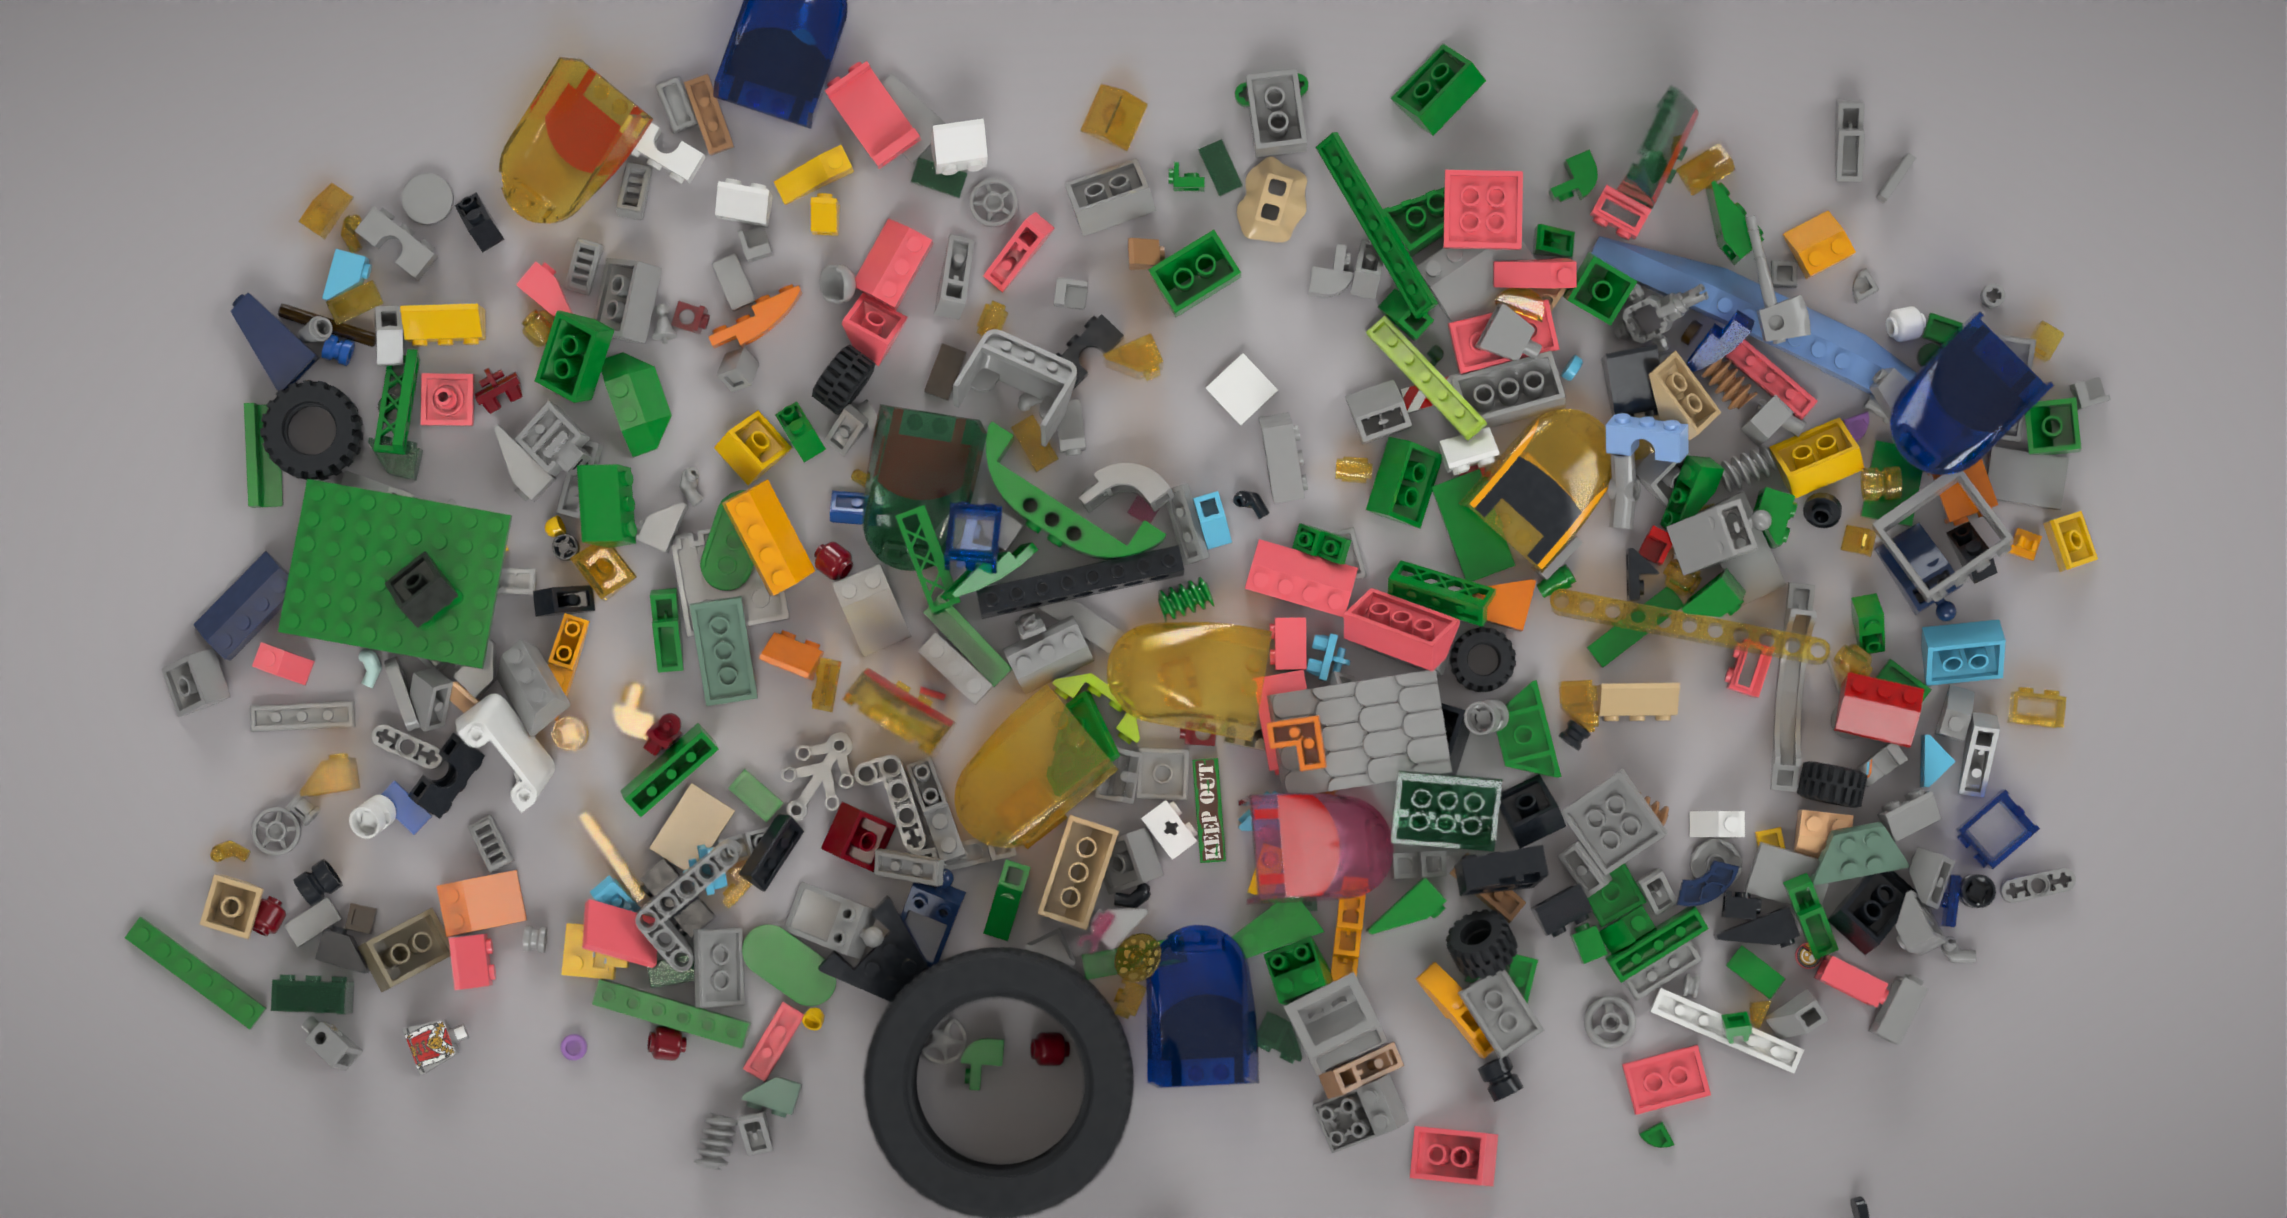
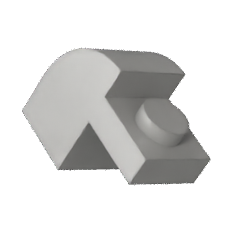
(1332, 281)

